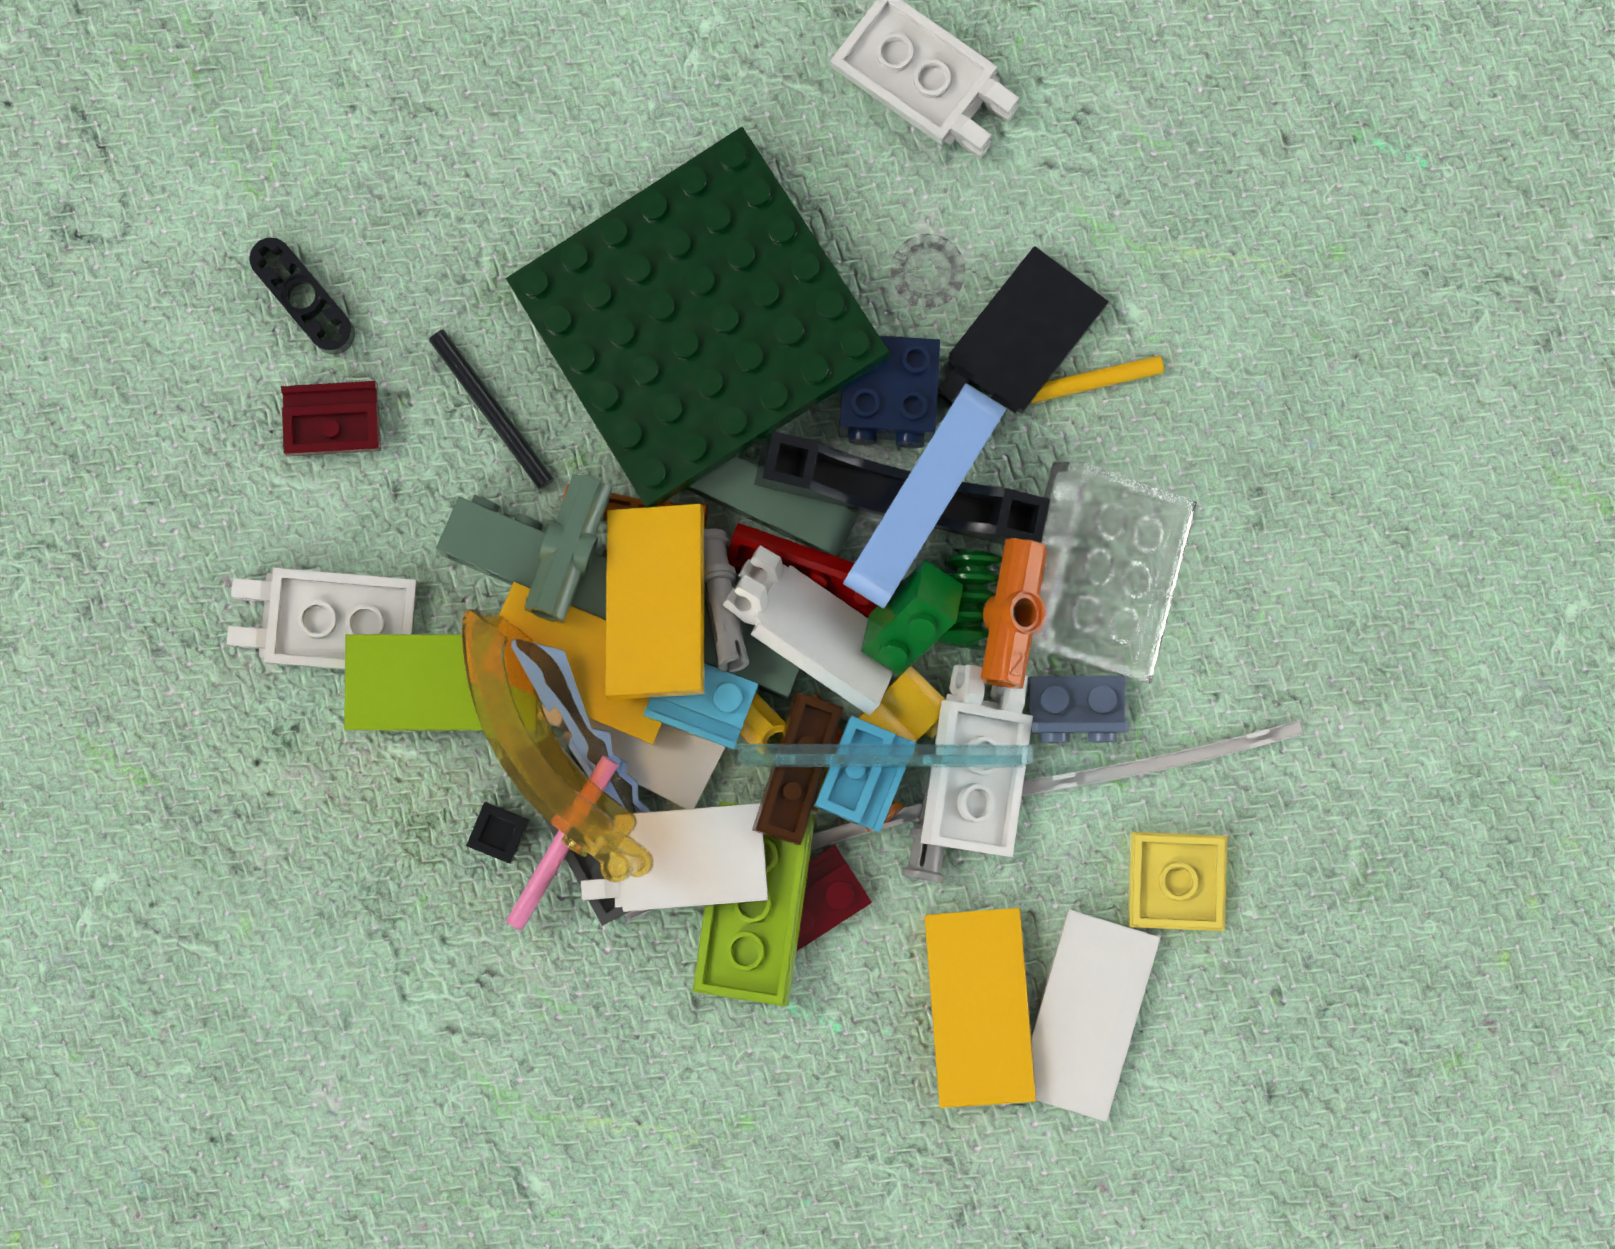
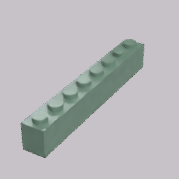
(511, 551)

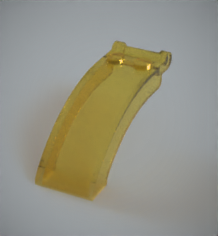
(534, 756)

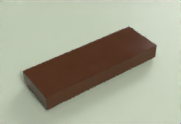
(793, 790)

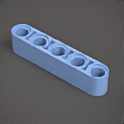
(924, 495)

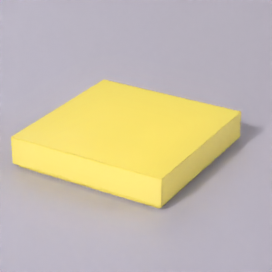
(1177, 881)

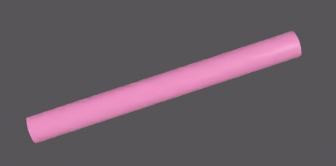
(553, 857)

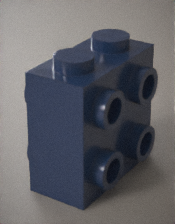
(895, 397)

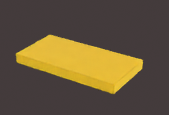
(655, 602)
(584, 644)
(980, 1008)

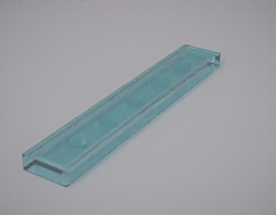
(882, 755)

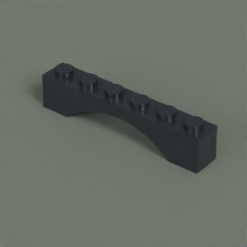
(868, 486)

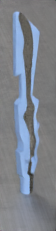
(556, 687)

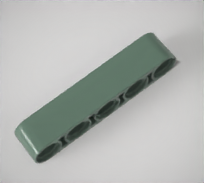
(800, 518)

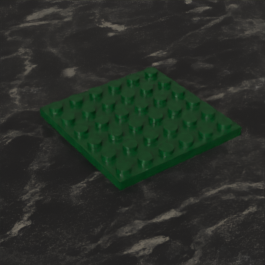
(697, 318)

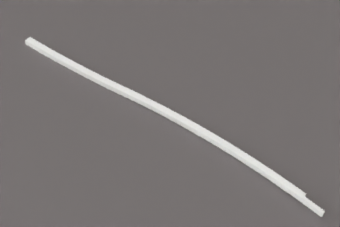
(1082, 778)

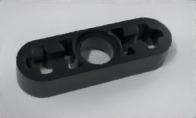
(290, 263)

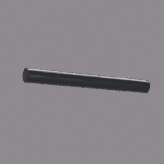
(491, 409)

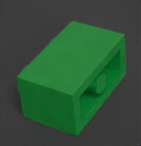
(913, 618)

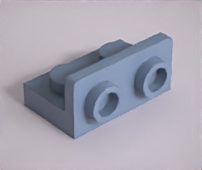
(1077, 707)

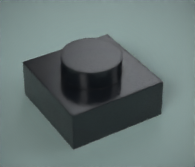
(498, 832)

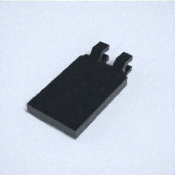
(1023, 333)

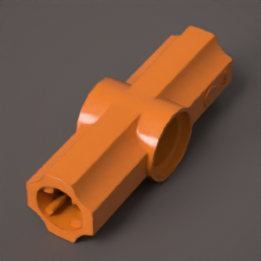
(1009, 636)

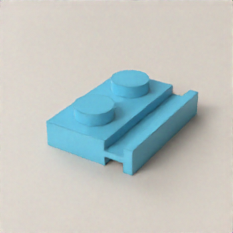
(712, 715)
(862, 793)

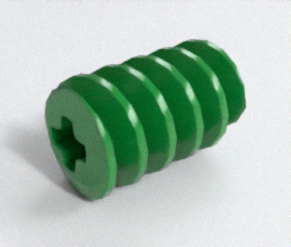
(974, 573)

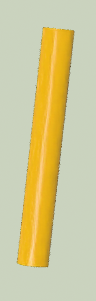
(1100, 378)

